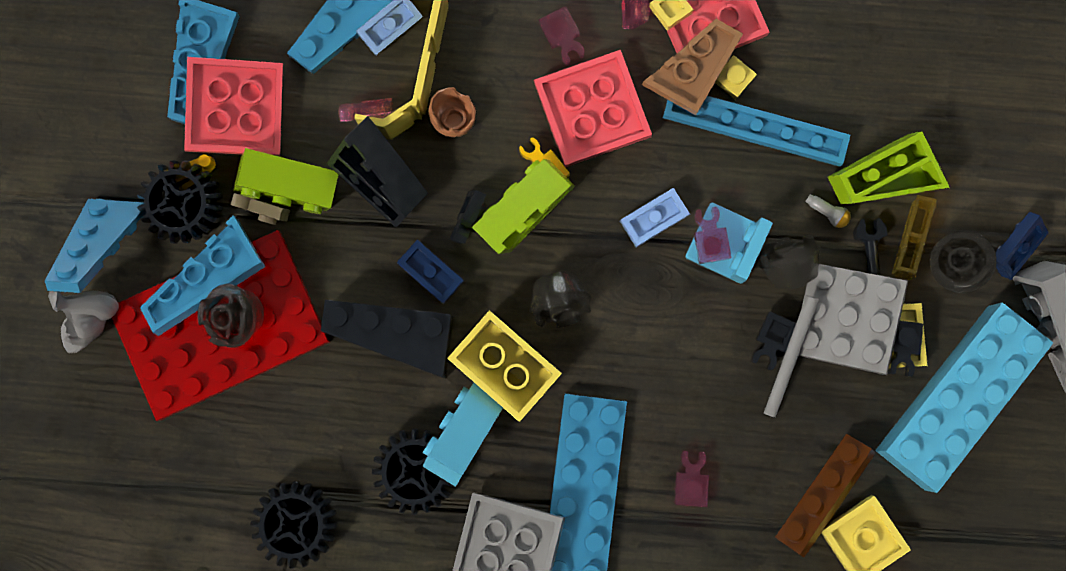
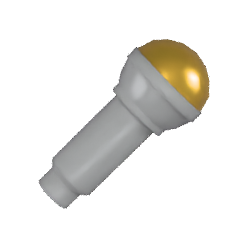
(838, 216)

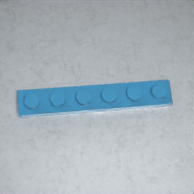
(764, 129)

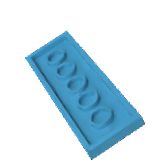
(587, 480)

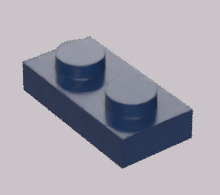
(1020, 245)
(430, 272)

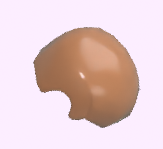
(451, 112)

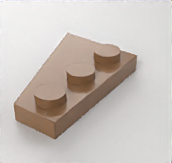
(694, 69)

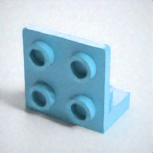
(744, 241)

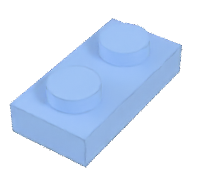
(388, 24)
(654, 217)

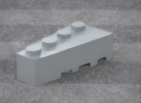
(1047, 299)

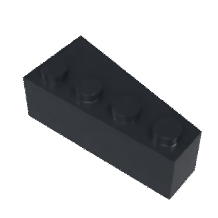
(398, 333)

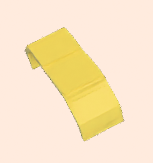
(406, 115)

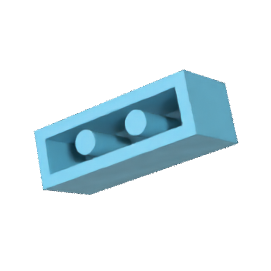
(462, 434)

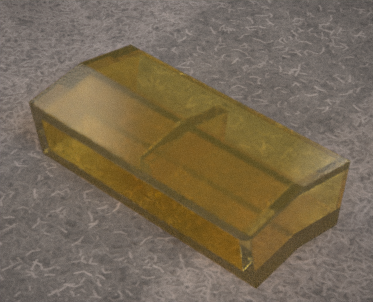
(929, 205)

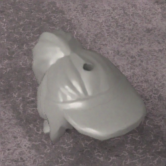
(85, 316)

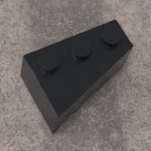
(377, 172)

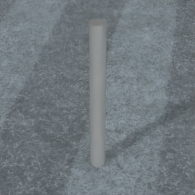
(791, 356)

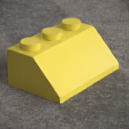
(504, 366)

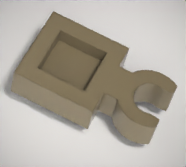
(267, 212)

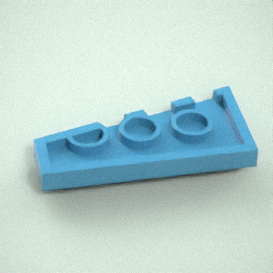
(332, 30)
(202, 33)
(91, 240)
(225, 260)

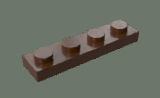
(825, 495)

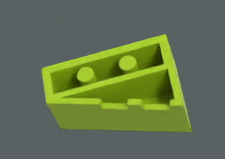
(892, 171)
(285, 181)
(523, 206)

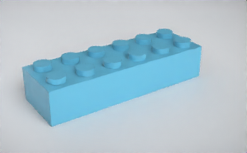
(964, 397)

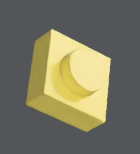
(671, 11)
(735, 77)

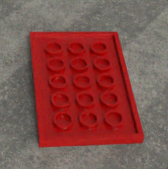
(187, 368)

